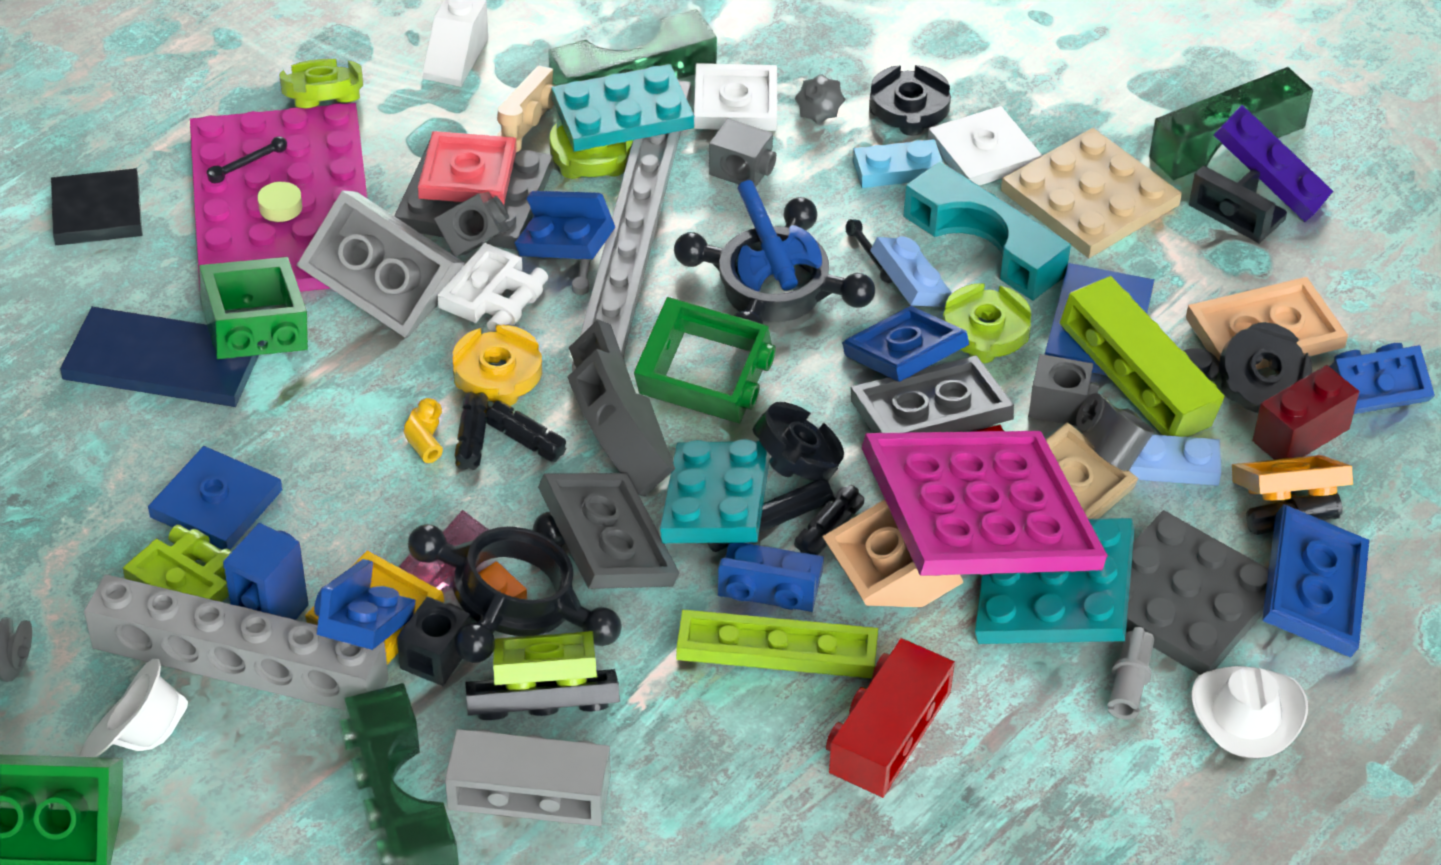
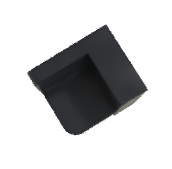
(1236, 203)

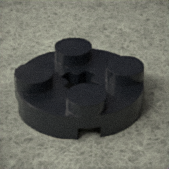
(894, 102)
(1249, 347)
(797, 443)

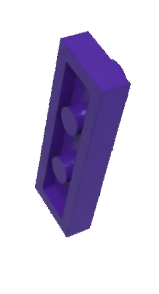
(1277, 164)

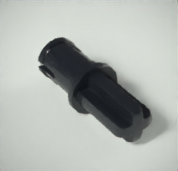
(1262, 518)

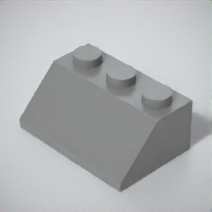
(379, 263)

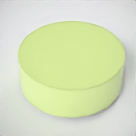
(280, 201)

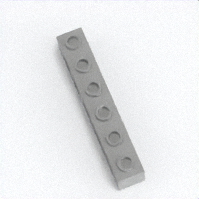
(230, 643)

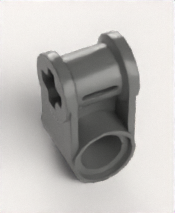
(1113, 432)

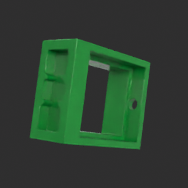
(248, 286)
(683, 317)

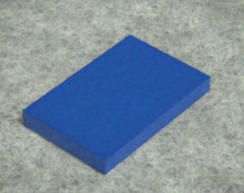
(1077, 276)
(1316, 581)

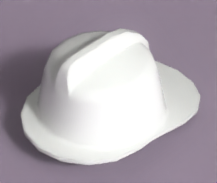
(141, 717)

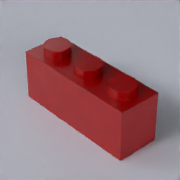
(889, 716)

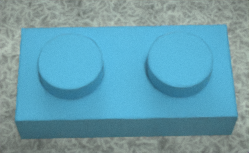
(894, 162)

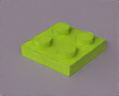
(538, 658)

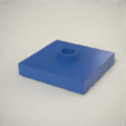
(905, 343)
(216, 497)

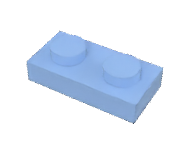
(911, 271)
(1179, 460)

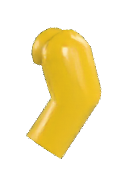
(421, 428)

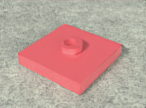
(466, 165)

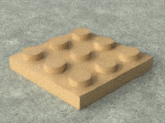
(1091, 192)

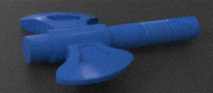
(776, 255)

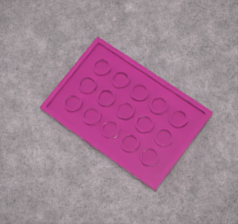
(319, 159)

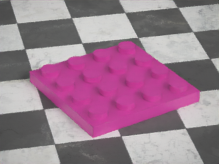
(982, 503)

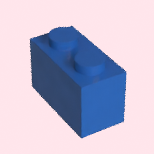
(267, 573)

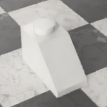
(456, 40)

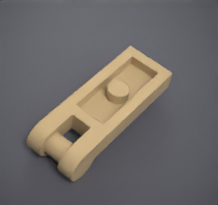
(526, 105)

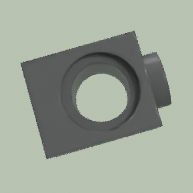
(741, 153)
(455, 223)
(1060, 389)

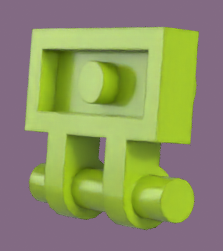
(175, 565)

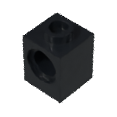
(428, 641)

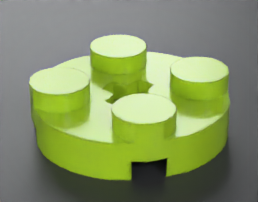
(321, 80)
(590, 162)
(993, 339)

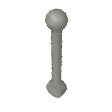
(580, 284)

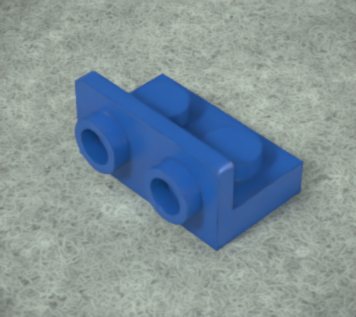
(565, 225)
(1386, 378)
(770, 576)
(360, 614)

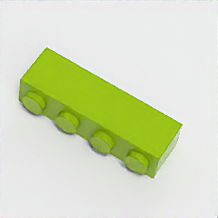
(1141, 359)

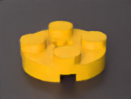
(501, 382)

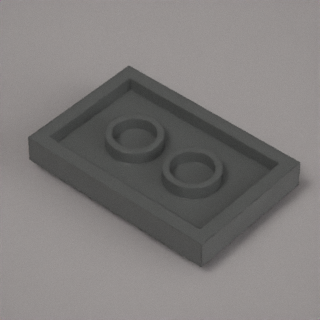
(936, 399)
(608, 530)

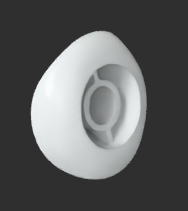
(1249, 709)

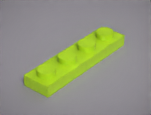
(777, 643)

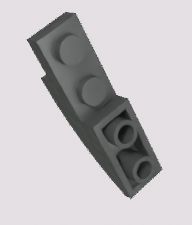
(615, 412)

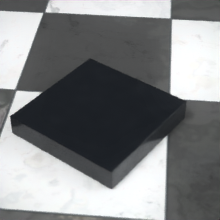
(96, 206)

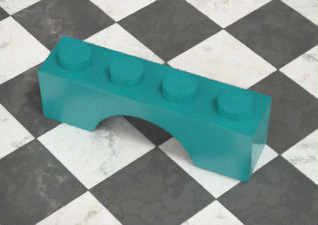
(950, 203)

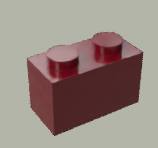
(1305, 415)

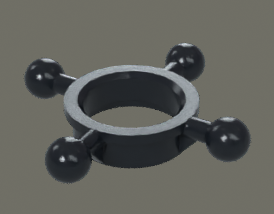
(856, 289)
(506, 613)

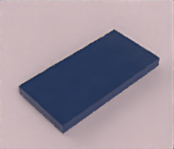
(154, 358)

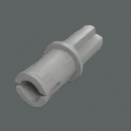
(1131, 674)

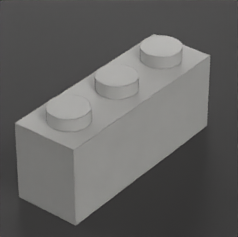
(528, 777)

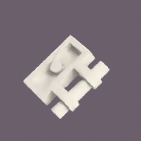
(483, 280)

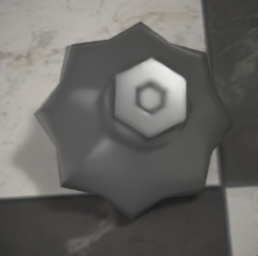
(820, 98)

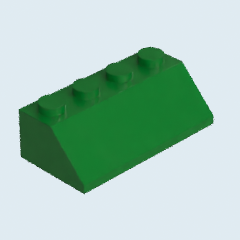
(59, 809)

